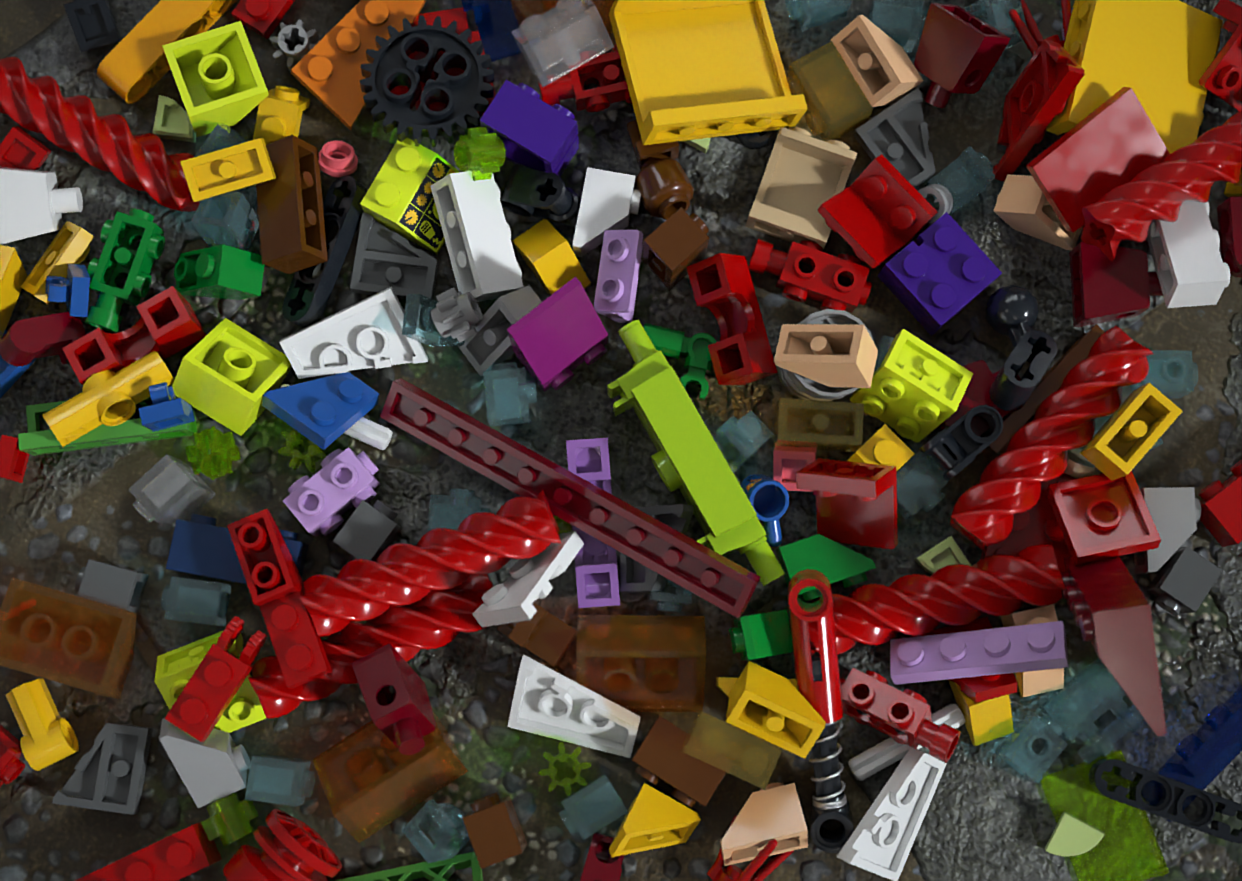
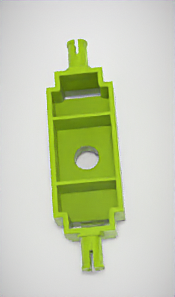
(690, 455)

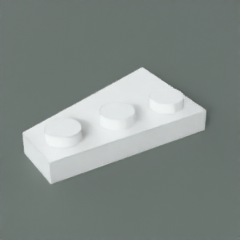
(354, 339)
(528, 582)
(569, 712)
(893, 820)

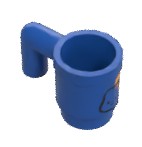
(770, 503)

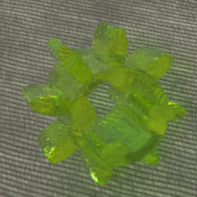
(479, 153)
(295, 440)
(212, 453)
(567, 781)
(229, 819)

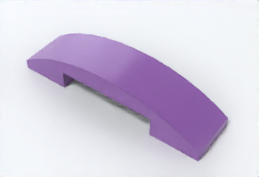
(595, 561)

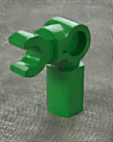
(696, 350)

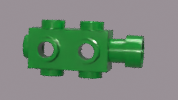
(120, 261)

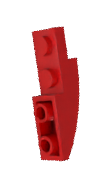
(277, 591)

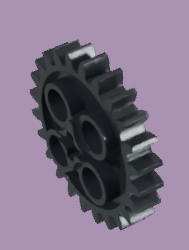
(394, 68)

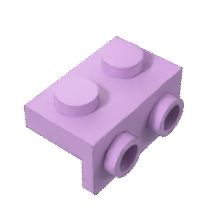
(618, 274)

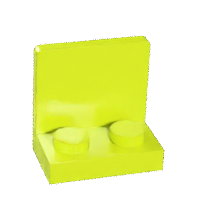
(914, 388)
(179, 665)

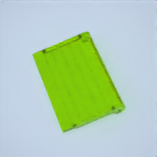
(1129, 843)

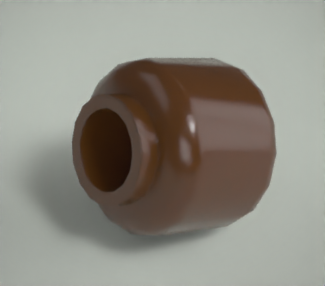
(663, 187)

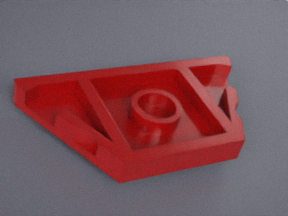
(1034, 102)

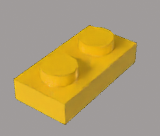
(228, 169)
(68, 247)

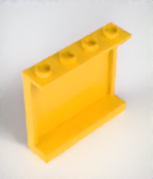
(1145, 46)
(702, 69)

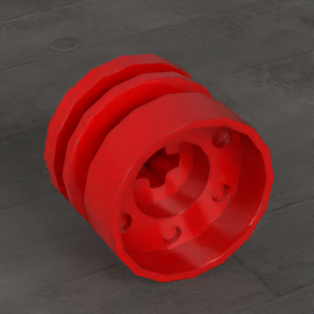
(289, 853)

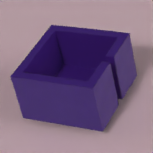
(532, 129)
(939, 273)

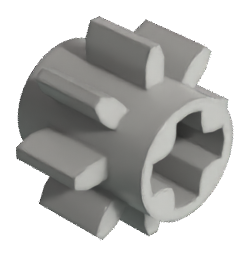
(289, 38)
(456, 314)

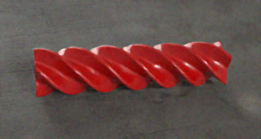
(98, 140)
(1162, 188)
(1041, 447)
(437, 562)
(950, 596)
(408, 628)

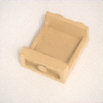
(795, 184)

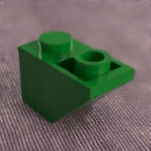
(219, 273)
(825, 556)
(761, 635)

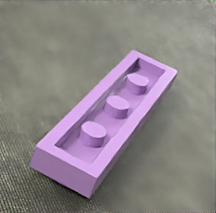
(978, 653)

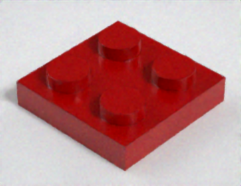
(1103, 517)

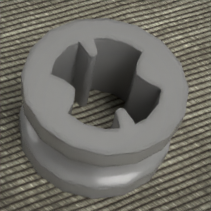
(943, 197)

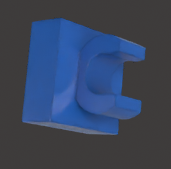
(71, 290)
(166, 409)

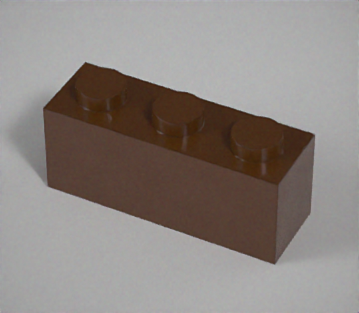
(292, 208)

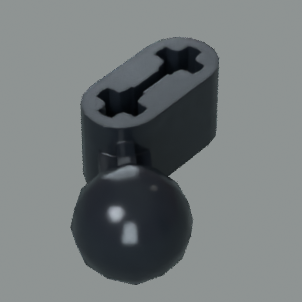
(1014, 313)

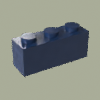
(208, 550)

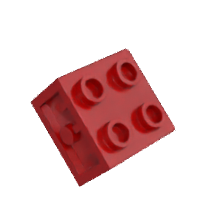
(1225, 72)
(878, 212)
(853, 501)

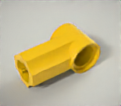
(45, 734)

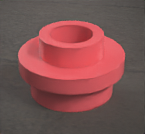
(337, 159)

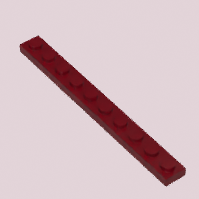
(571, 498)

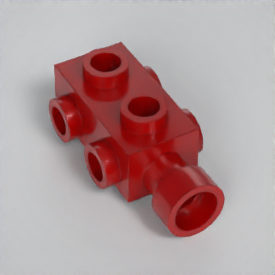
(603, 71)
(823, 280)
(892, 709)

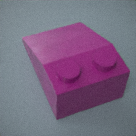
(559, 336)

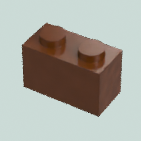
(674, 246)
(661, 758)
(494, 829)

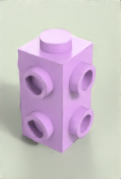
(332, 491)

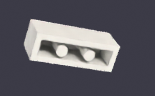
(477, 236)
(1188, 257)

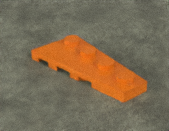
(334, 63)

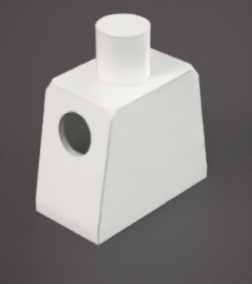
(33, 203)

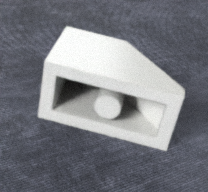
(604, 205)

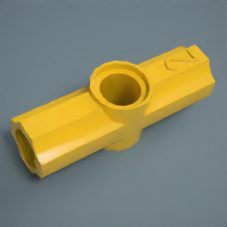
(107, 398)

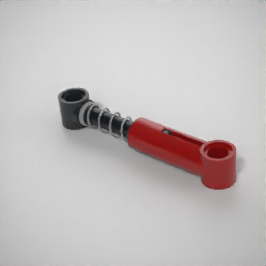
(820, 685)

